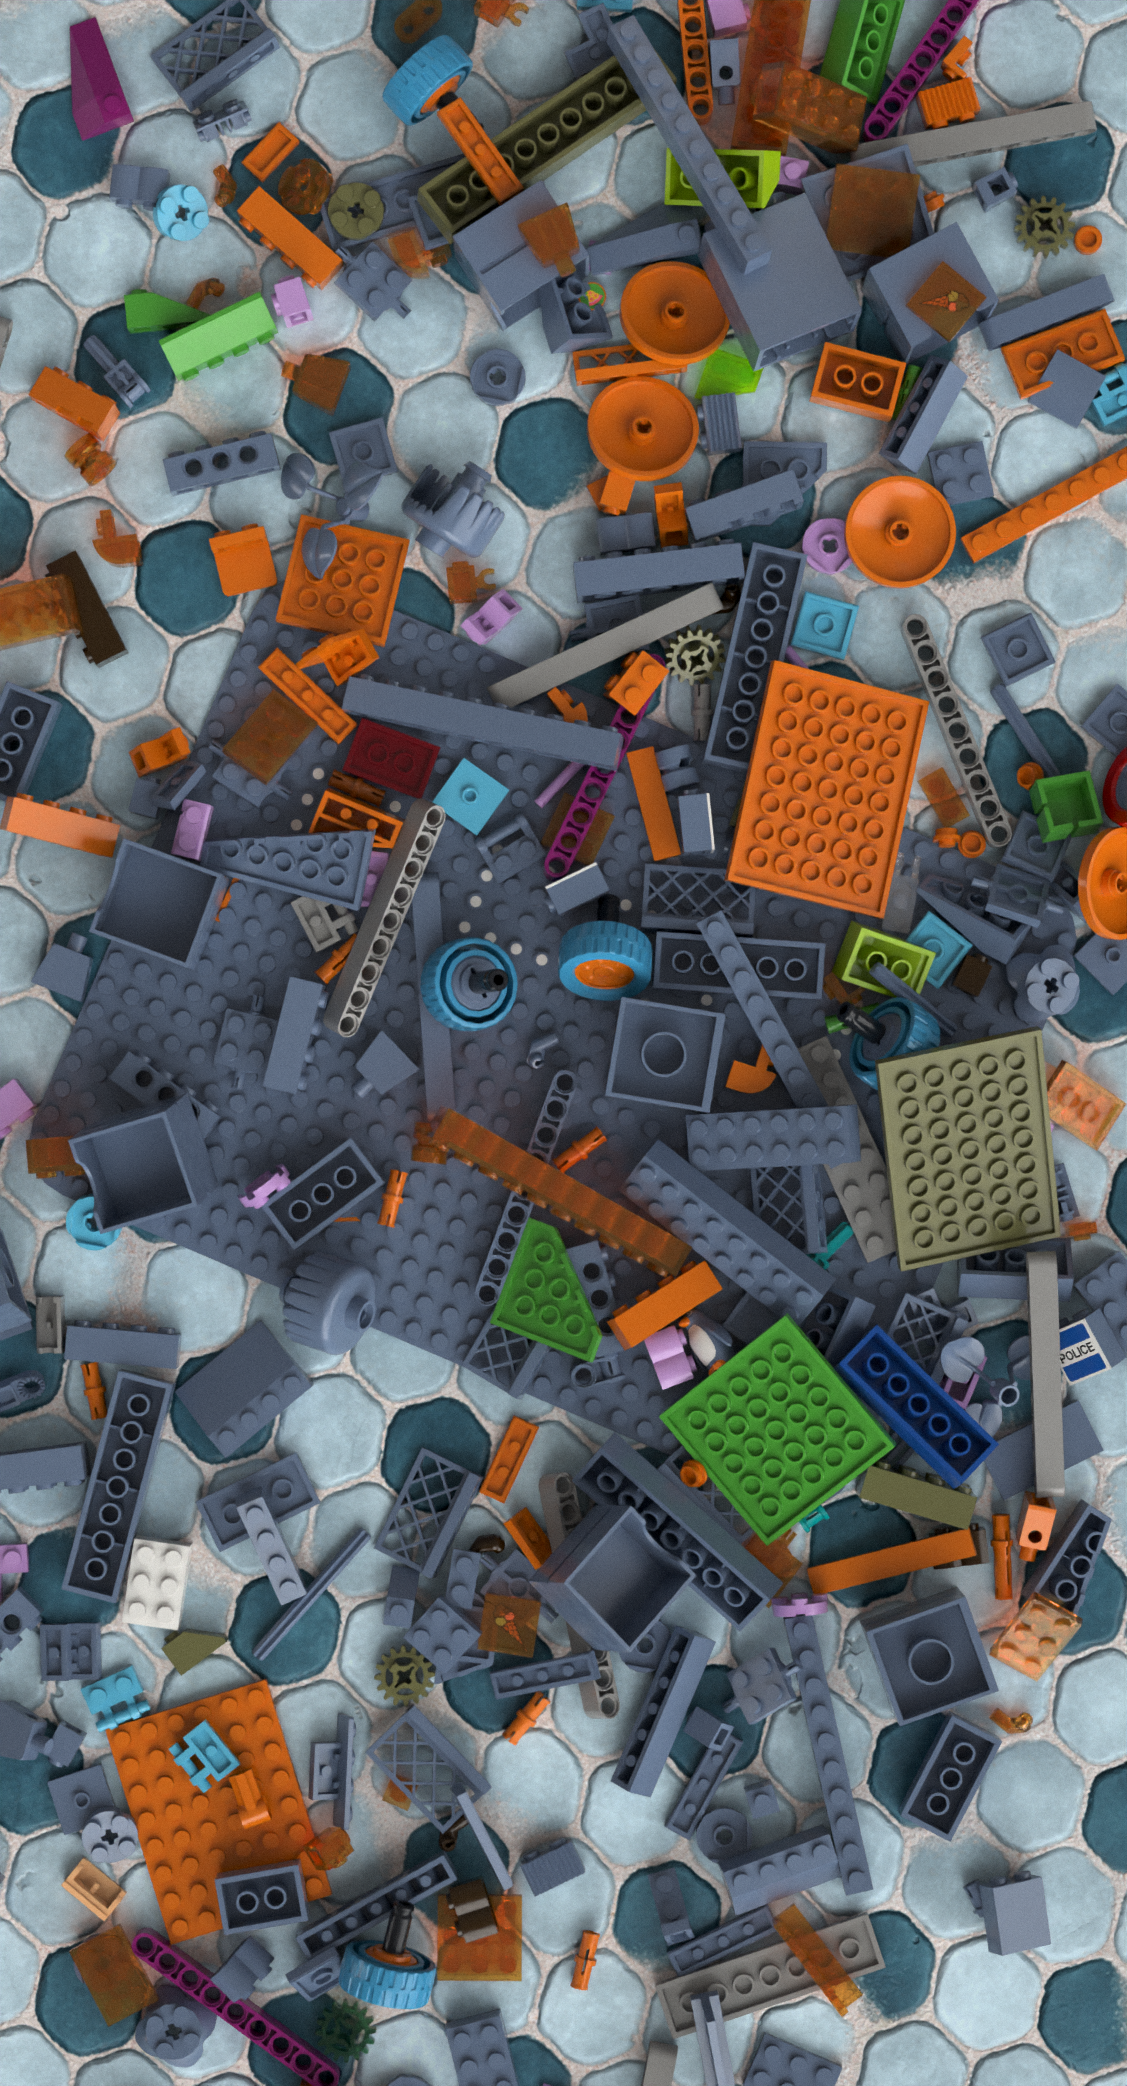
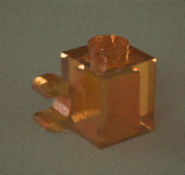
(495, 10)
(464, 584)

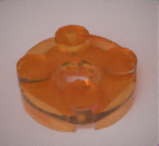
(313, 196)

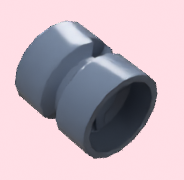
(677, 768)

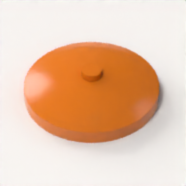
(673, 313)
(642, 428)
(899, 532)
(1104, 884)

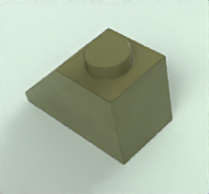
(191, 1647)

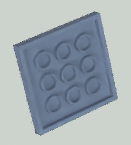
(819, 191)

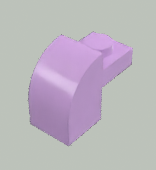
(491, 618)

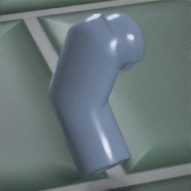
(538, 1048)

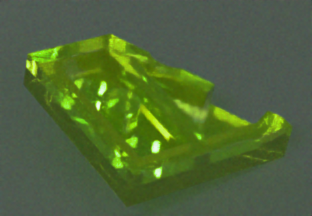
(727, 374)

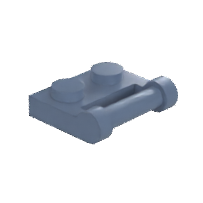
(514, 856)

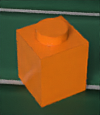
(616, 494)

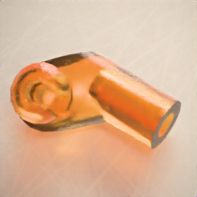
(227, 186)
(203, 289)

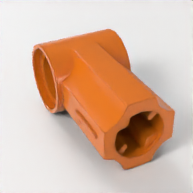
(251, 1806)

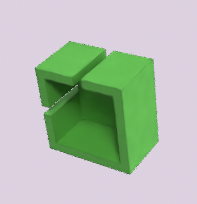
(1066, 806)

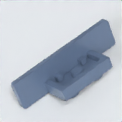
(332, 1771)

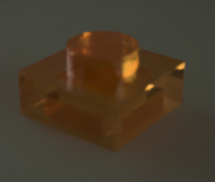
(1082, 1230)
(395, 1796)

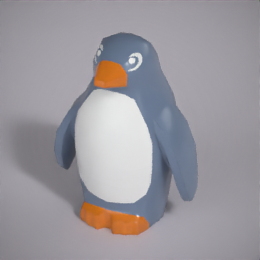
(708, 1340)

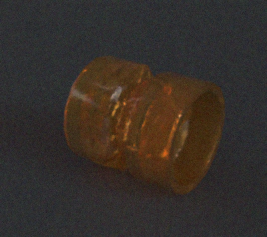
(90, 459)
(422, 1150)

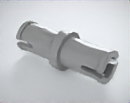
(702, 711)

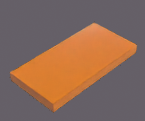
(1084, 339)

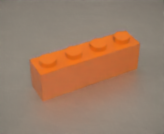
(290, 238)
(59, 826)
(663, 1305)

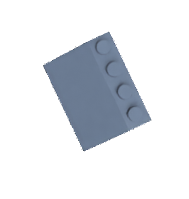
(243, 1388)

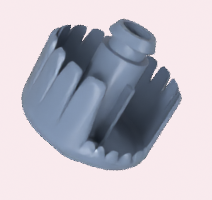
(453, 511)
(329, 1303)

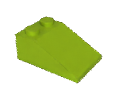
(866, 946)

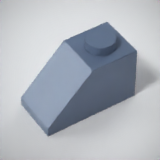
(1066, 888)
(401, 1596)

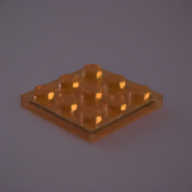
(871, 210)
(485, 1959)

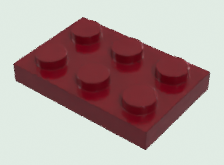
(391, 759)

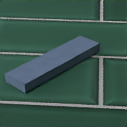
(545, 1674)
(702, 1788)
(482, 1836)
(722, 1940)

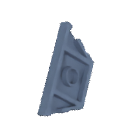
(473, 1658)

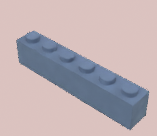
(663, 1711)

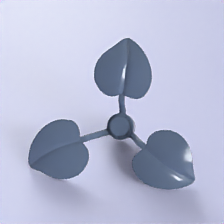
(360, 485)
(965, 1354)

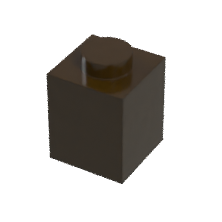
(972, 974)

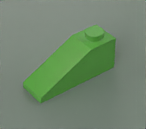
(157, 313)

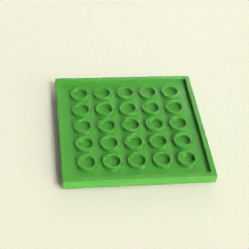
(777, 1429)

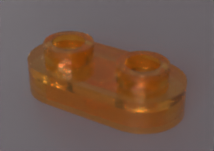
(415, 17)

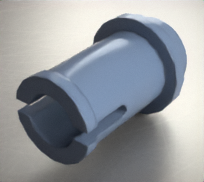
(973, 1892)

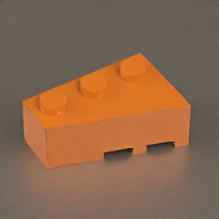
(75, 402)
(346, 813)

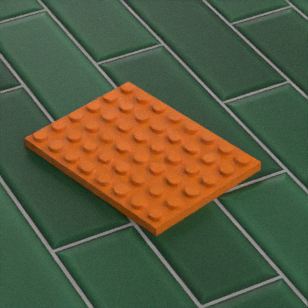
(826, 790)
(199, 1834)

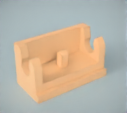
(94, 1888)

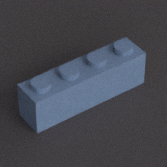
(923, 414)
(123, 1346)
(271, 1545)

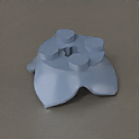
(1027, 976)
(193, 2018)

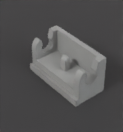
(50, 1324)

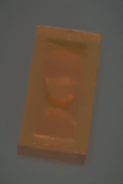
(943, 798)

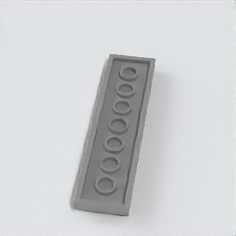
(859, 1185)
(767, 1975)

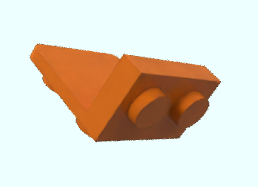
(243, 560)
(342, 654)
(636, 681)

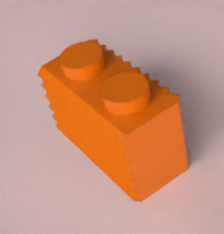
(948, 104)

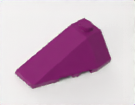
(96, 90)

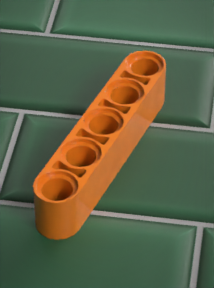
(699, 67)

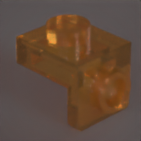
(834, 989)

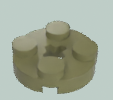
(369, 201)

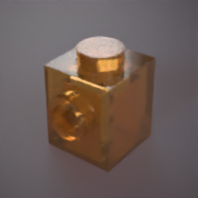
(329, 1848)

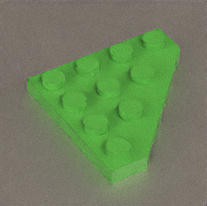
(546, 1297)

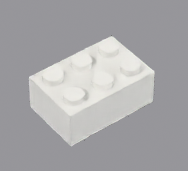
(157, 1582)

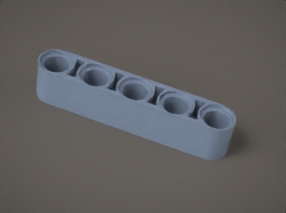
(1046, 312)

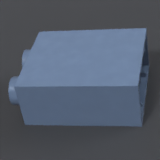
(791, 300)

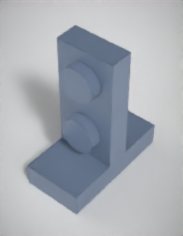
(670, 1907)

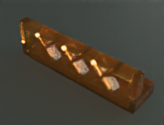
(816, 1958)

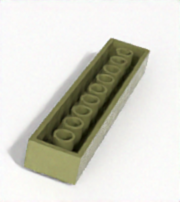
(537, 145)

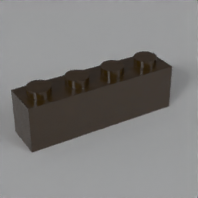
(97, 626)

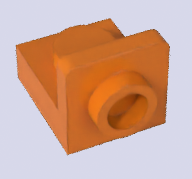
(958, 56)

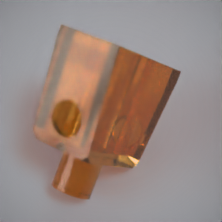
(552, 239)
(318, 380)

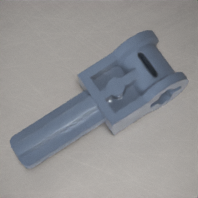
(119, 374)

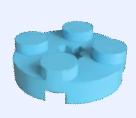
(196, 213)
(82, 1230)

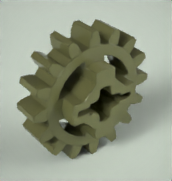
(1036, 219)
(691, 644)
(394, 1667)

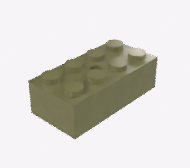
(917, 1494)

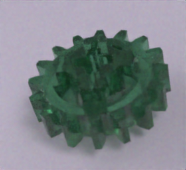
(334, 2036)

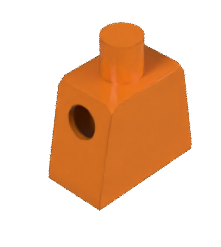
(1034, 1515)

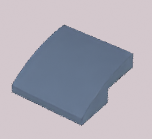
(1071, 390)
(70, 1651)

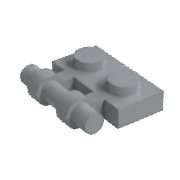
(318, 923)

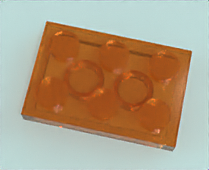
(269, 737)
(1082, 1105)
(1035, 1636)
(114, 1975)

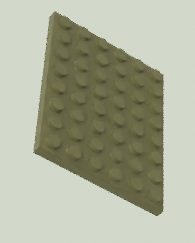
(968, 1148)

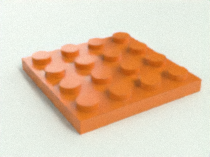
(355, 589)

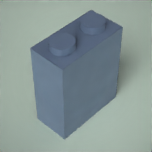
(1015, 1913)

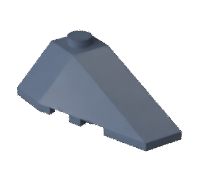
(653, 237)

